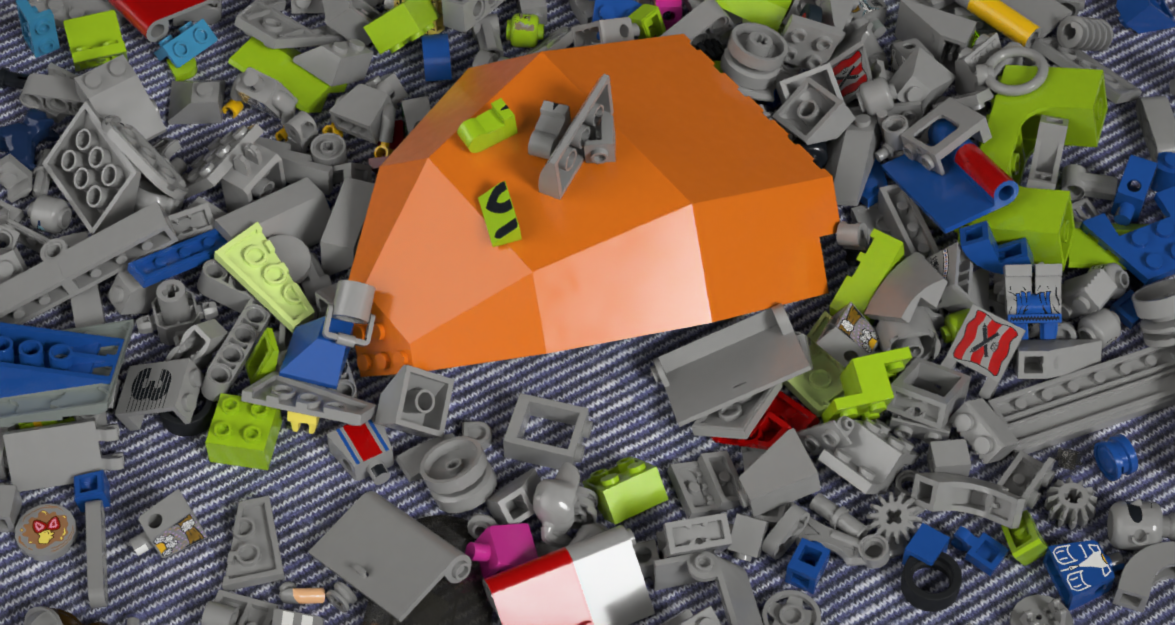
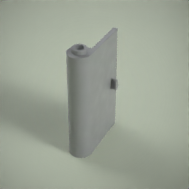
(730, 364)
(395, 552)

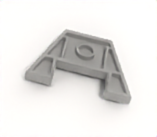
(277, 31)

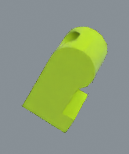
(488, 127)

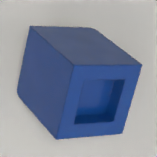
(926, 545)

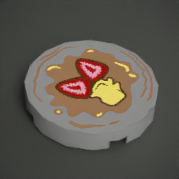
(46, 532)

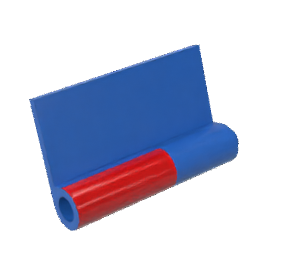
(966, 191)

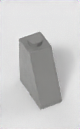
(778, 476)

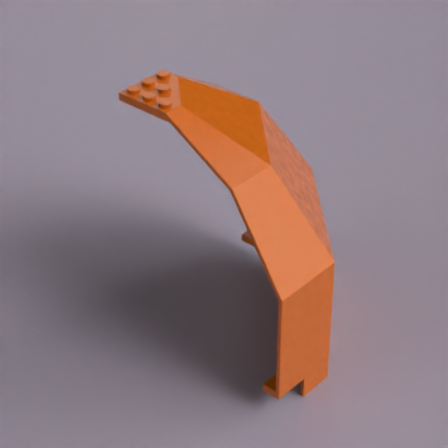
(684, 230)

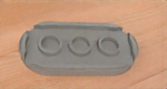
(145, 157)

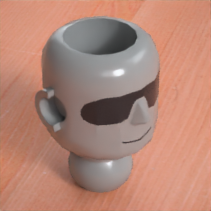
(1138, 525)

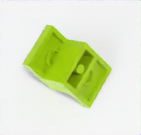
(867, 385)

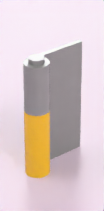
(1019, 19)

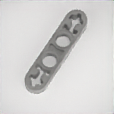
(96, 554)

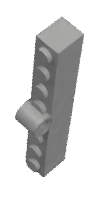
(76, 268)

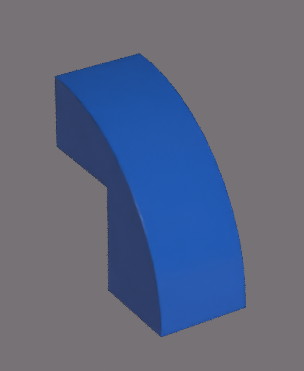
(982, 249)

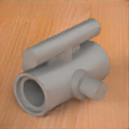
(890, 130)

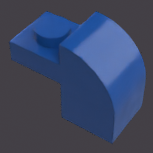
(436, 57)

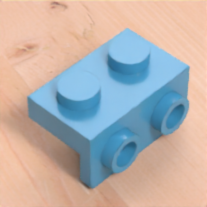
(184, 47)

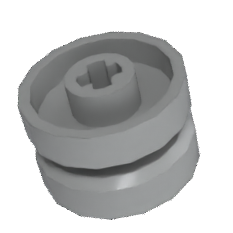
(754, 56)
(458, 474)

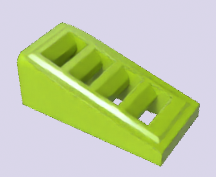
(647, 16)
(263, 357)

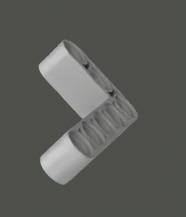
(704, 23)
(230, 359)

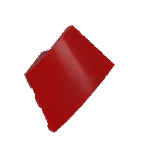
(778, 419)

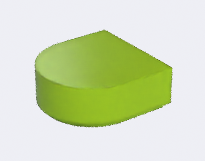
(184, 72)

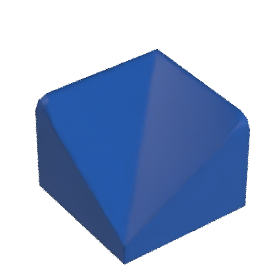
(91, 487)

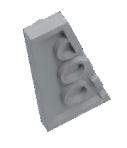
(308, 399)

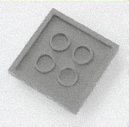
(219, 160)

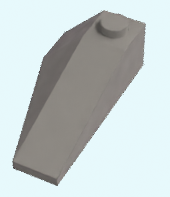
(852, 158)

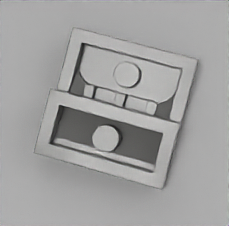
(706, 484)

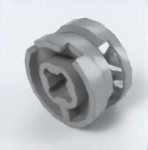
(585, 507)

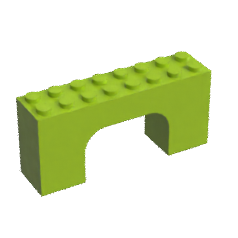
(1014, 122)

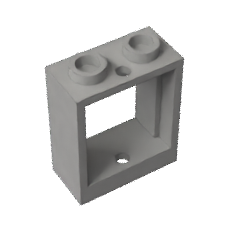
(934, 408)
(542, 454)

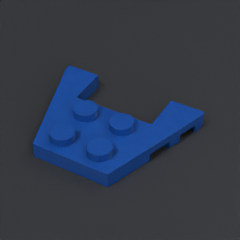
(1145, 251)

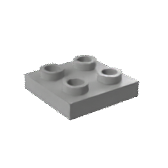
(237, 610)

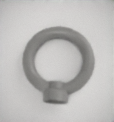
(985, 71)

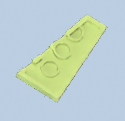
(260, 271)

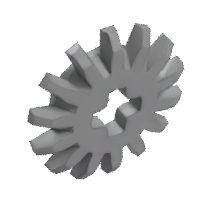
(894, 530)

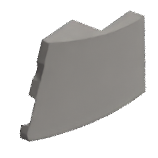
(907, 286)

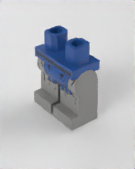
(1040, 307)

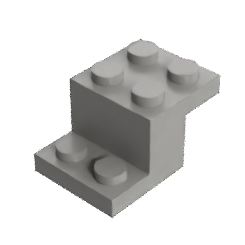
(872, 458)

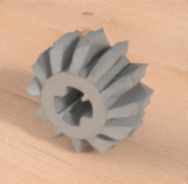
(1070, 503)

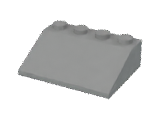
(93, 172)

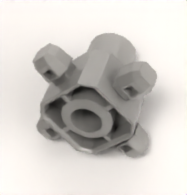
(174, 312)

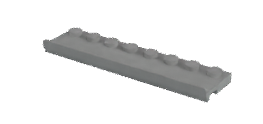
(1089, 399)

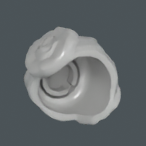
(149, 194)

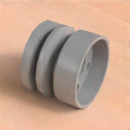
(1157, 307)

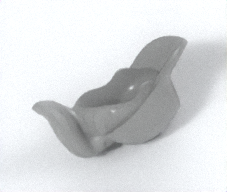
(555, 505)

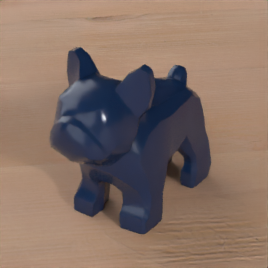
(22, 137)

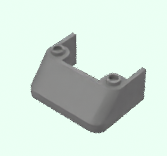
(704, 566)

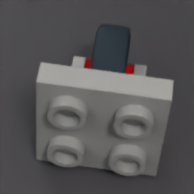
(808, 39)

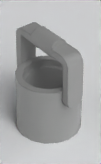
(353, 305)

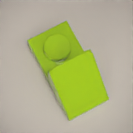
(1025, 542)

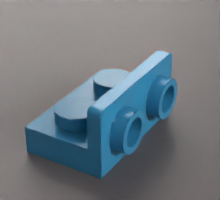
(37, 28)

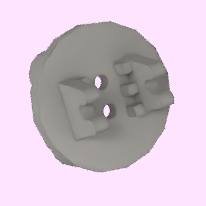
(1048, 609)

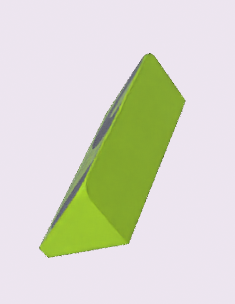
(500, 215)

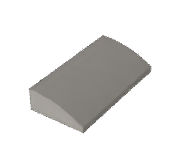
(570, 150)

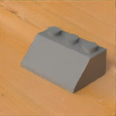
(345, 226)

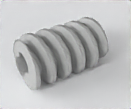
(1084, 33)

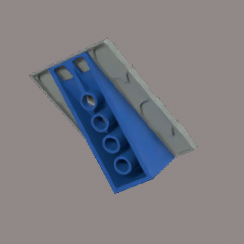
(59, 371)

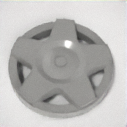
(792, 611)

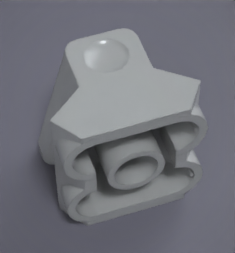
(970, 57)

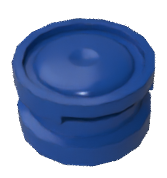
(1116, 457)

